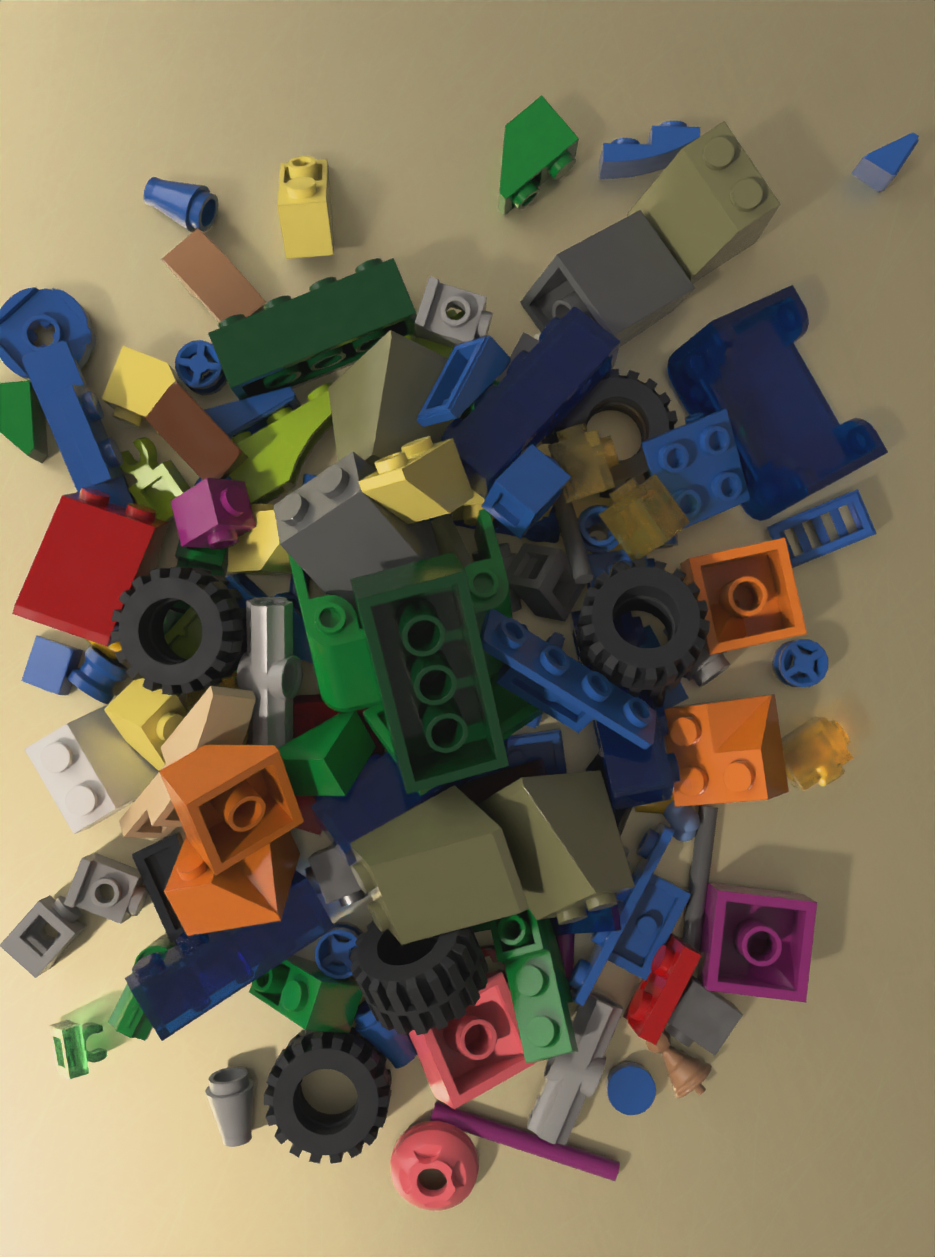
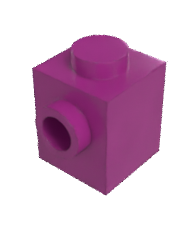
(213, 514)

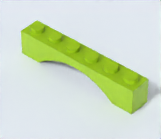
(285, 444)

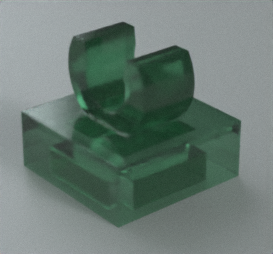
(70, 1047)

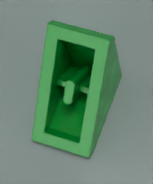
(23, 419)
(328, 756)

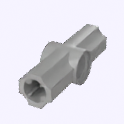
(270, 670)
(575, 1074)

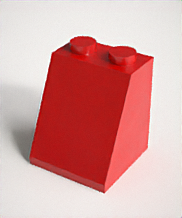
(88, 562)

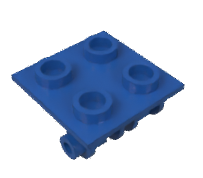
(699, 465)

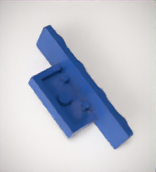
(76, 422)
(562, 685)
(646, 920)

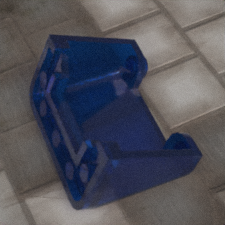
(775, 408)

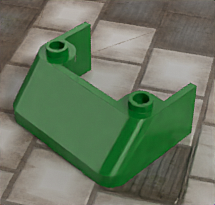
(339, 644)

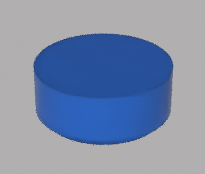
(630, 1088)

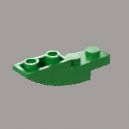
(536, 985)

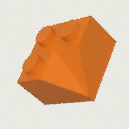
(747, 595)
(727, 751)
(231, 800)
(240, 896)

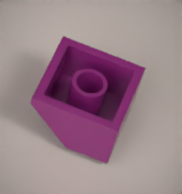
(757, 942)

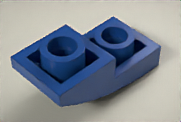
(629, 158)

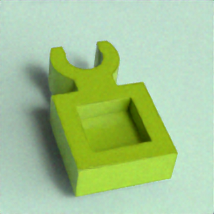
(155, 482)

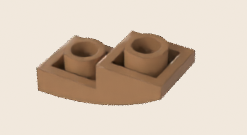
(212, 277)

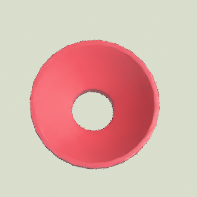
(437, 1147)

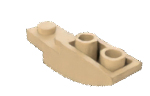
(216, 719)

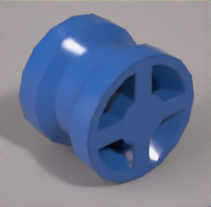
(194, 361)
(808, 659)
(98, 675)

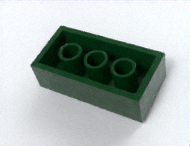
(313, 332)
(430, 671)

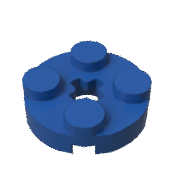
(44, 308)

